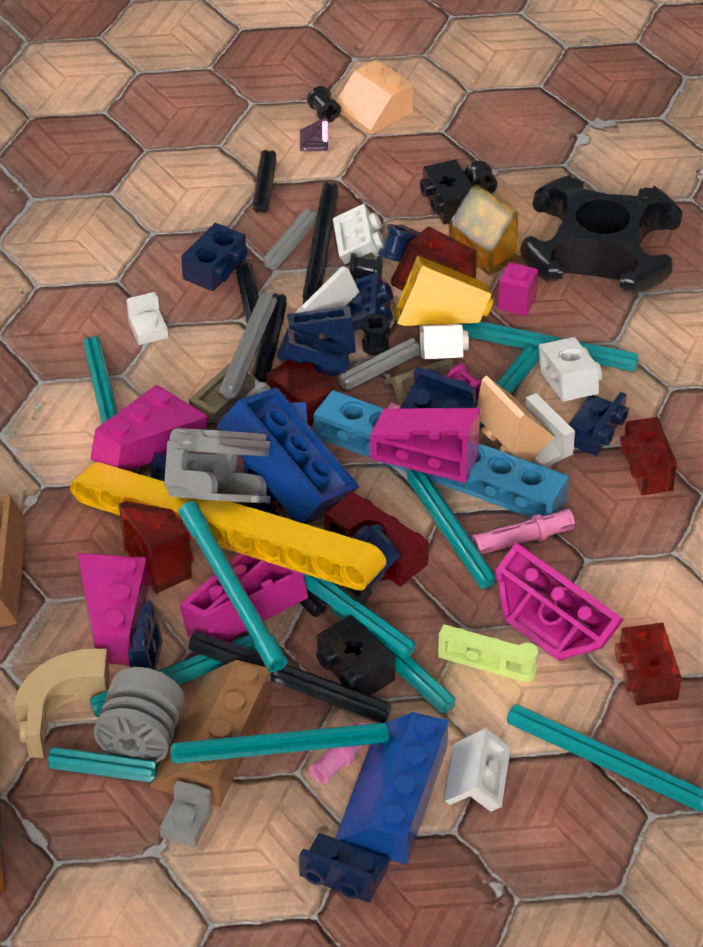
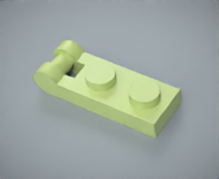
(488, 653)

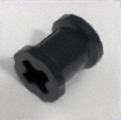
(325, 106)
(363, 266)
(375, 331)

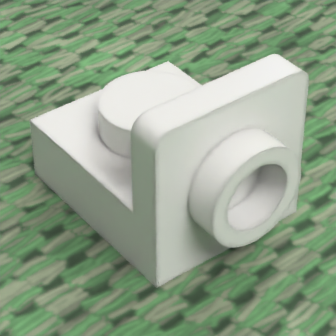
(146, 318)

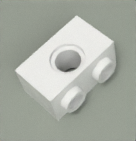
(443, 341)
(569, 369)

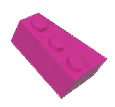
(267, 585)
(113, 598)

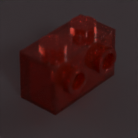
(649, 456)
(648, 664)

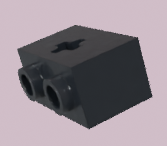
(445, 188)
(355, 656)

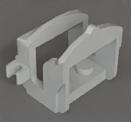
(214, 475)

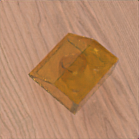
(488, 228)

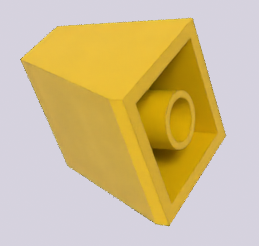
(441, 296)

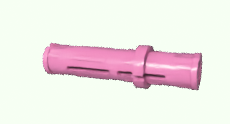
(536, 528)

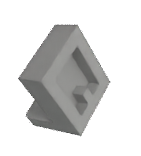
(187, 814)

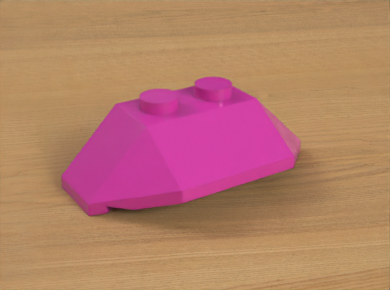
(551, 607)

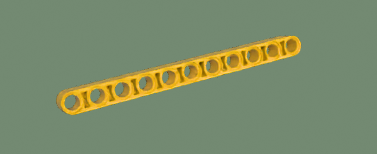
(242, 528)

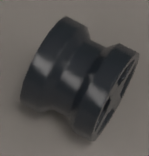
(481, 174)

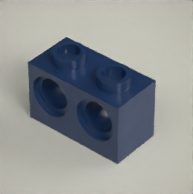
(214, 256)

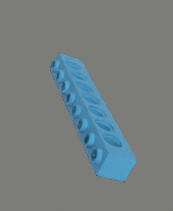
(494, 477)

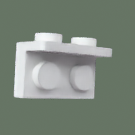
(358, 233)

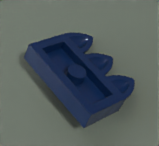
(146, 639)

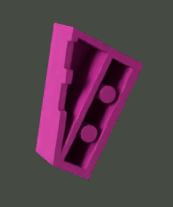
(143, 429)
(428, 440)

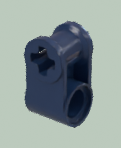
(397, 241)

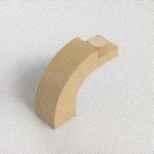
(54, 684)

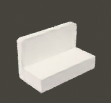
(334, 293)
(563, 441)
(478, 770)

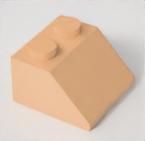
(376, 97)
(510, 422)

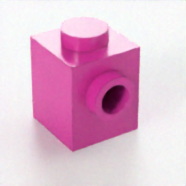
(517, 289)

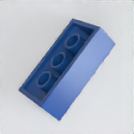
(299, 466)
(395, 787)

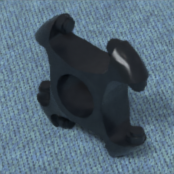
(602, 234)

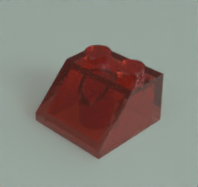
(439, 249)
(159, 538)

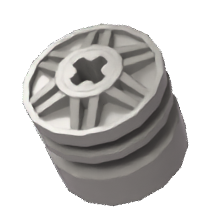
(139, 714)

